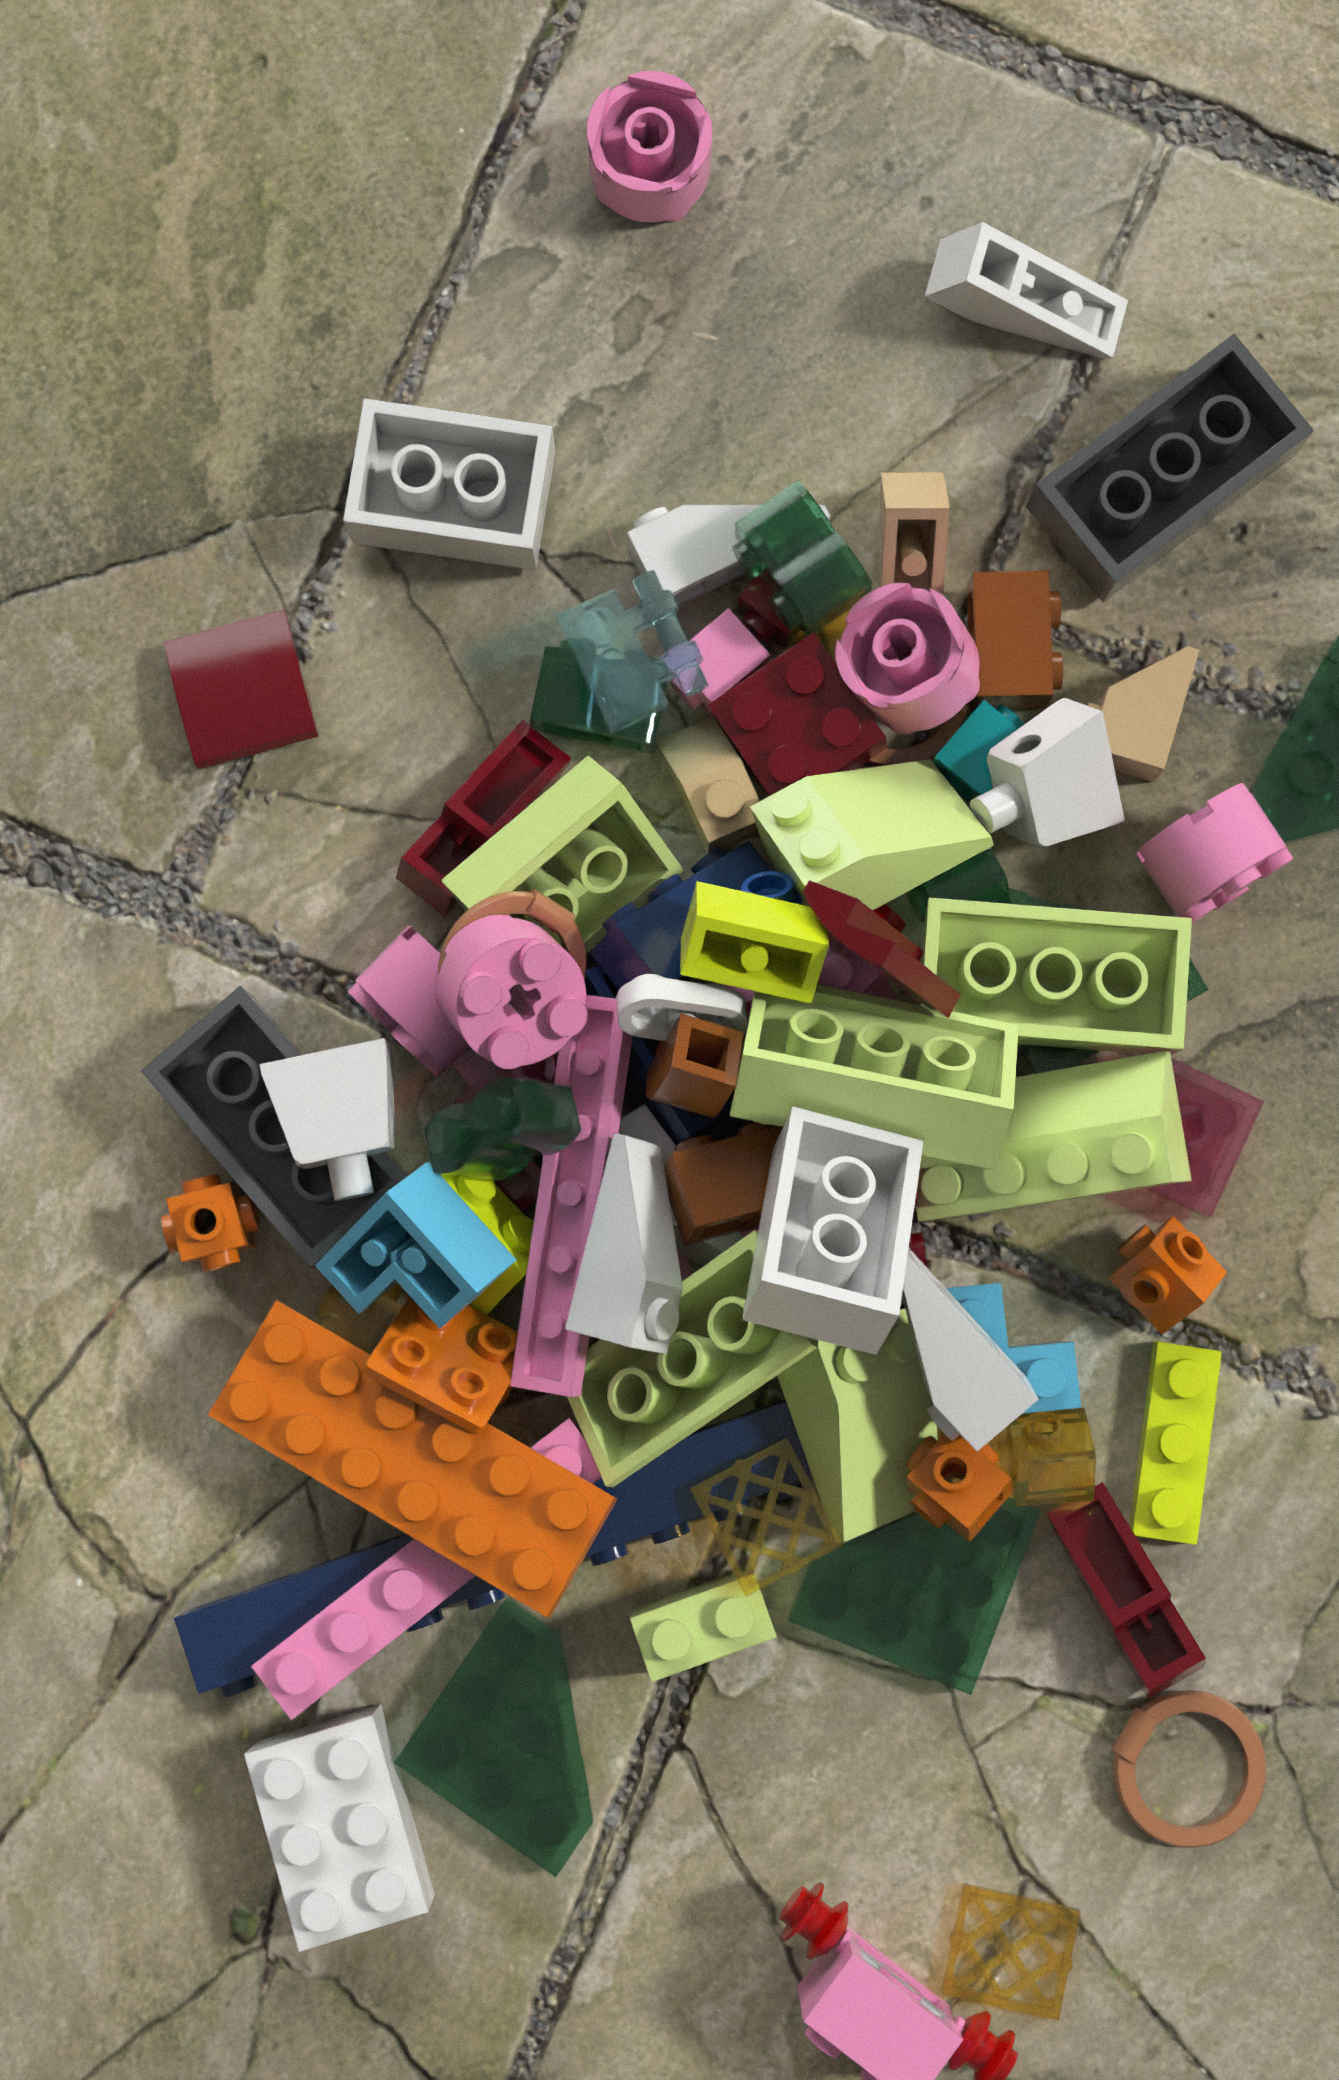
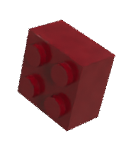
(798, 719)

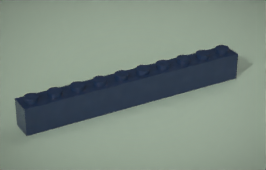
(239, 1629)

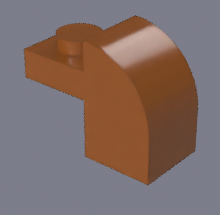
(695, 1066)

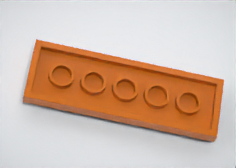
(457, 1492)

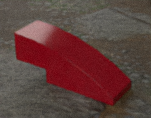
(485, 803)
(1127, 1591)

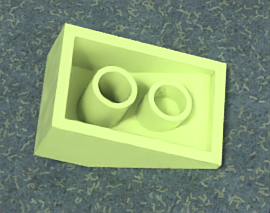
(869, 830)
(860, 1426)

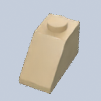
(913, 529)
(1145, 713)
(711, 784)

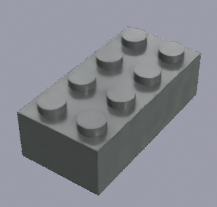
(1168, 467)
(219, 1093)

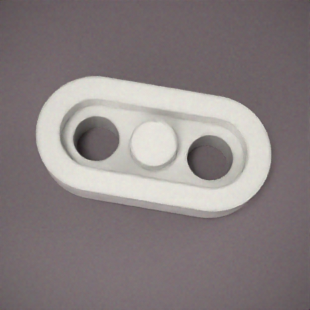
(652, 1004)

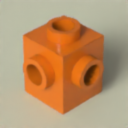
(234, 1228)
(1166, 1273)
(964, 1504)

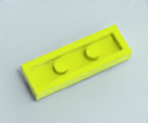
(1175, 1442)

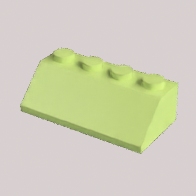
(1065, 972)
(882, 1068)
(1071, 1139)
(649, 1401)

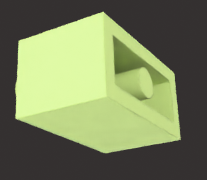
(699, 1626)

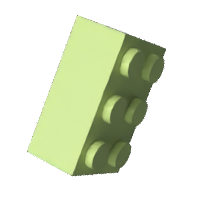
(575, 845)

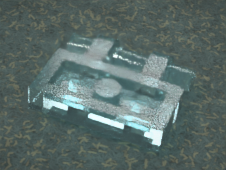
(614, 660)

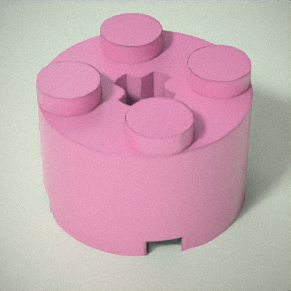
(642, 181)
(908, 657)
(1214, 854)
(402, 996)
(515, 1024)

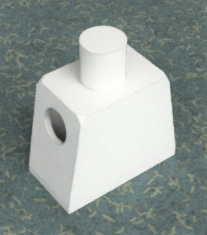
(1052, 778)
(336, 1110)

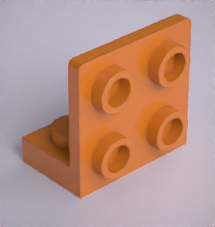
(448, 1370)

